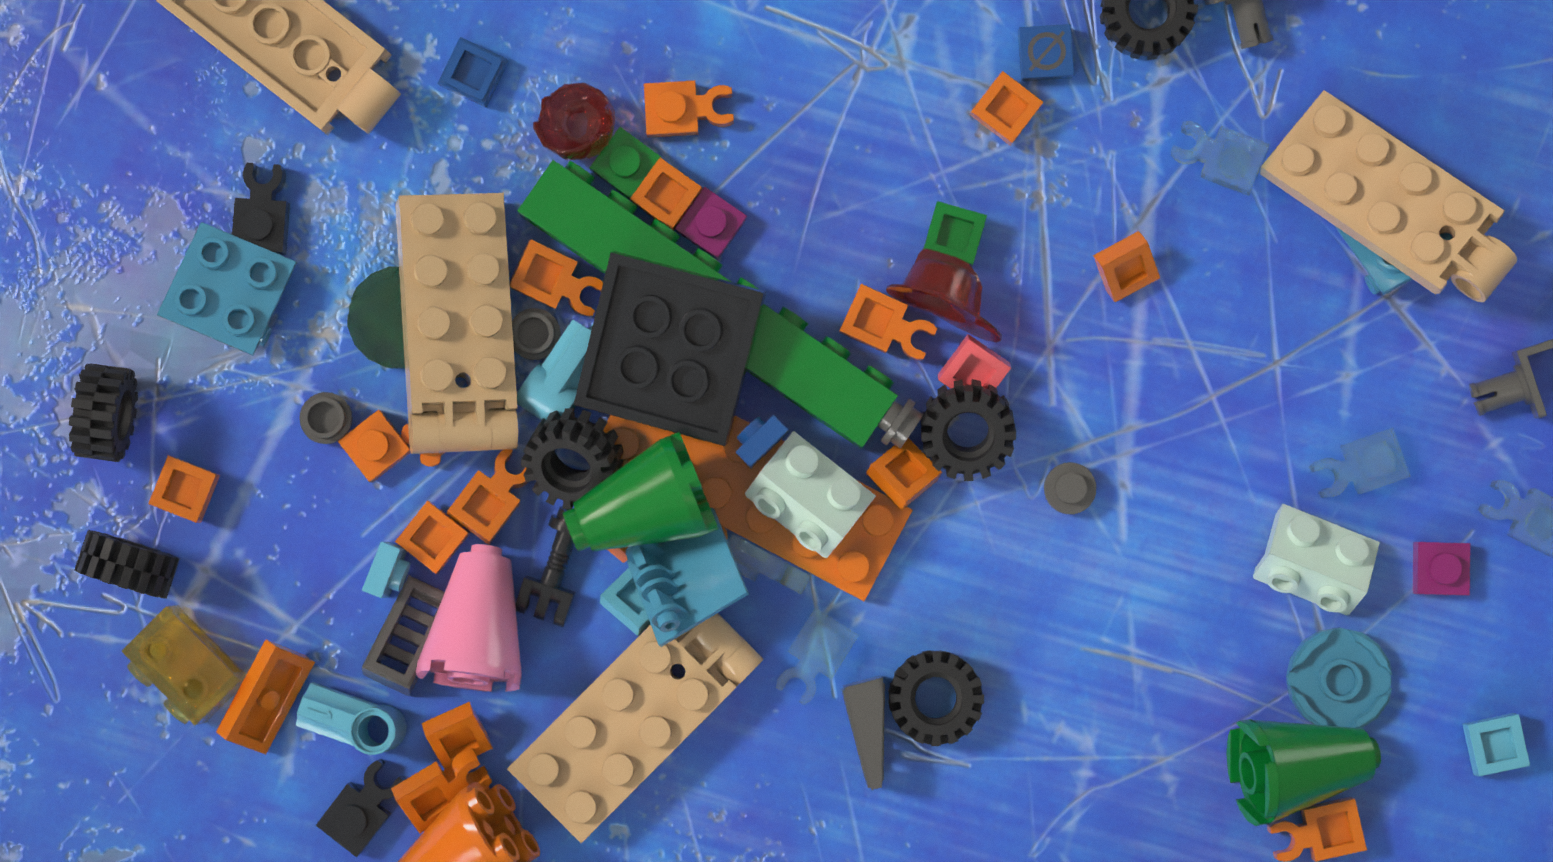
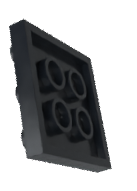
(669, 348)

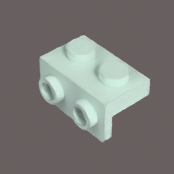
(809, 495)
(1317, 561)

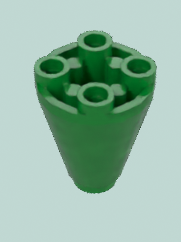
(643, 502)

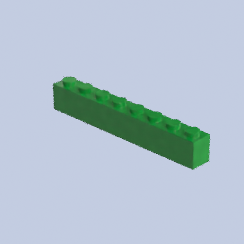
(782, 354)

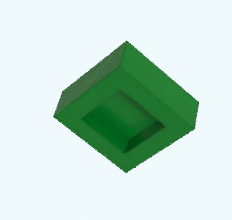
(624, 162)
(955, 231)

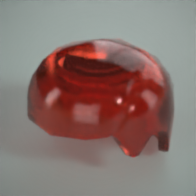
(575, 122)

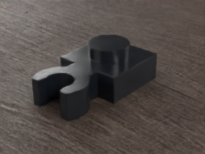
(262, 217)
(357, 813)

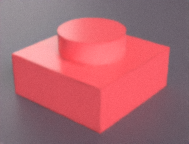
(974, 362)

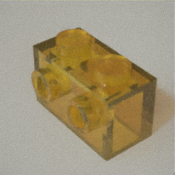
(183, 666)

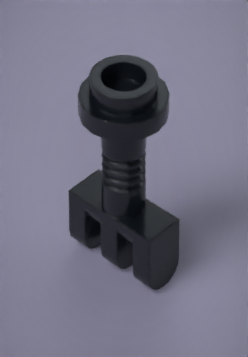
(549, 588)

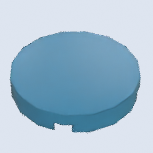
(1339, 678)

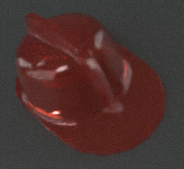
(948, 290)

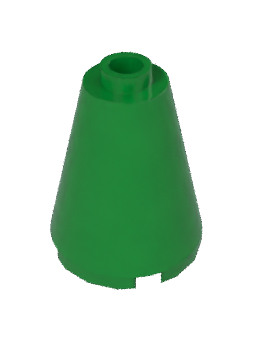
(1295, 765)

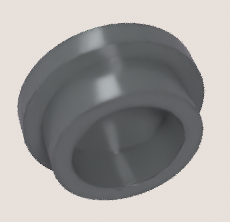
(535, 333)
(326, 418)
(899, 422)
(1070, 488)

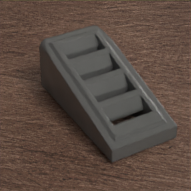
(383, 674)
(865, 712)

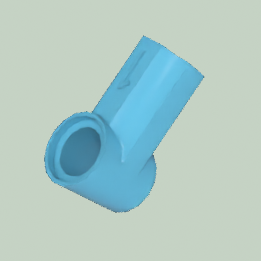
(556, 381)
(347, 719)

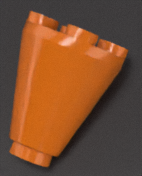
(475, 828)

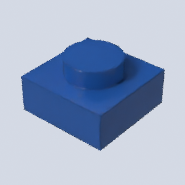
(759, 439)

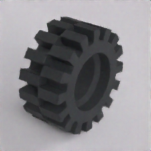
(1147, 41)
(103, 412)
(577, 435)
(973, 459)
(126, 564)
(946, 728)

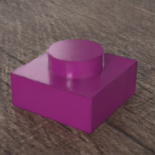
(711, 223)
(1441, 568)

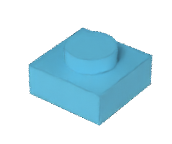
(387, 570)
(625, 603)
(1496, 744)

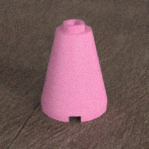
(475, 626)

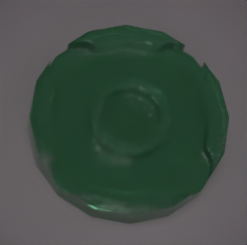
(377, 318)

